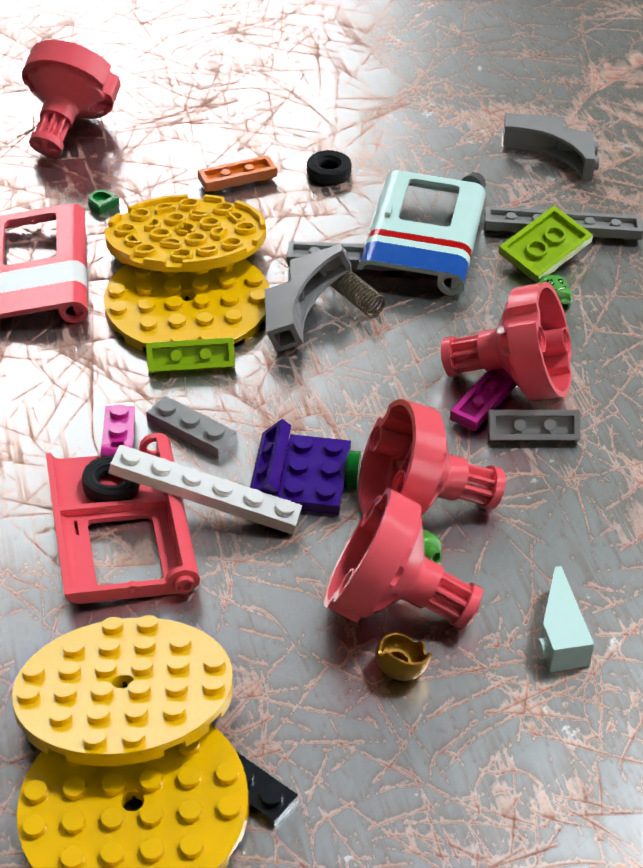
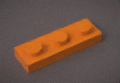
(237, 173)

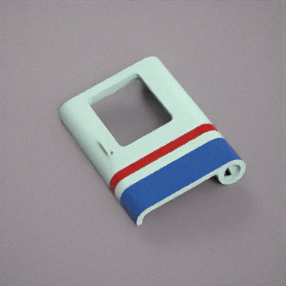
(422, 245)

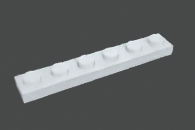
(205, 489)

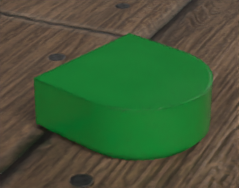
(102, 201)
(352, 469)

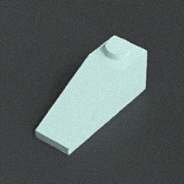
(564, 634)

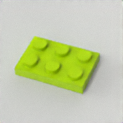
(545, 243)

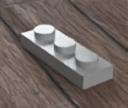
(533, 424)
(191, 426)

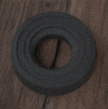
(329, 176)
(102, 493)

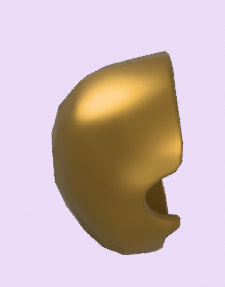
(401, 657)

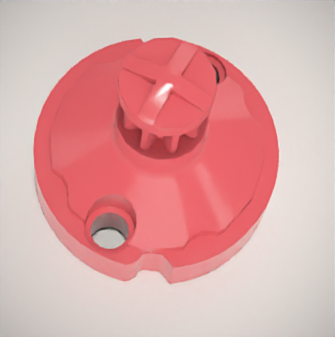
(70, 86)
(528, 344)
(413, 458)
(389, 564)

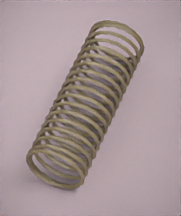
(343, 293)

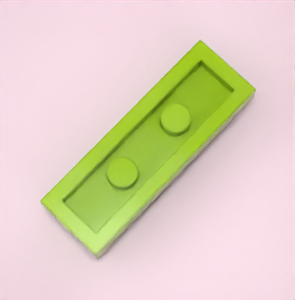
(190, 355)

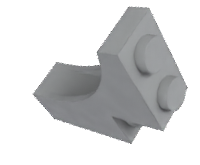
(550, 137)
(290, 302)

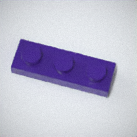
(271, 458)

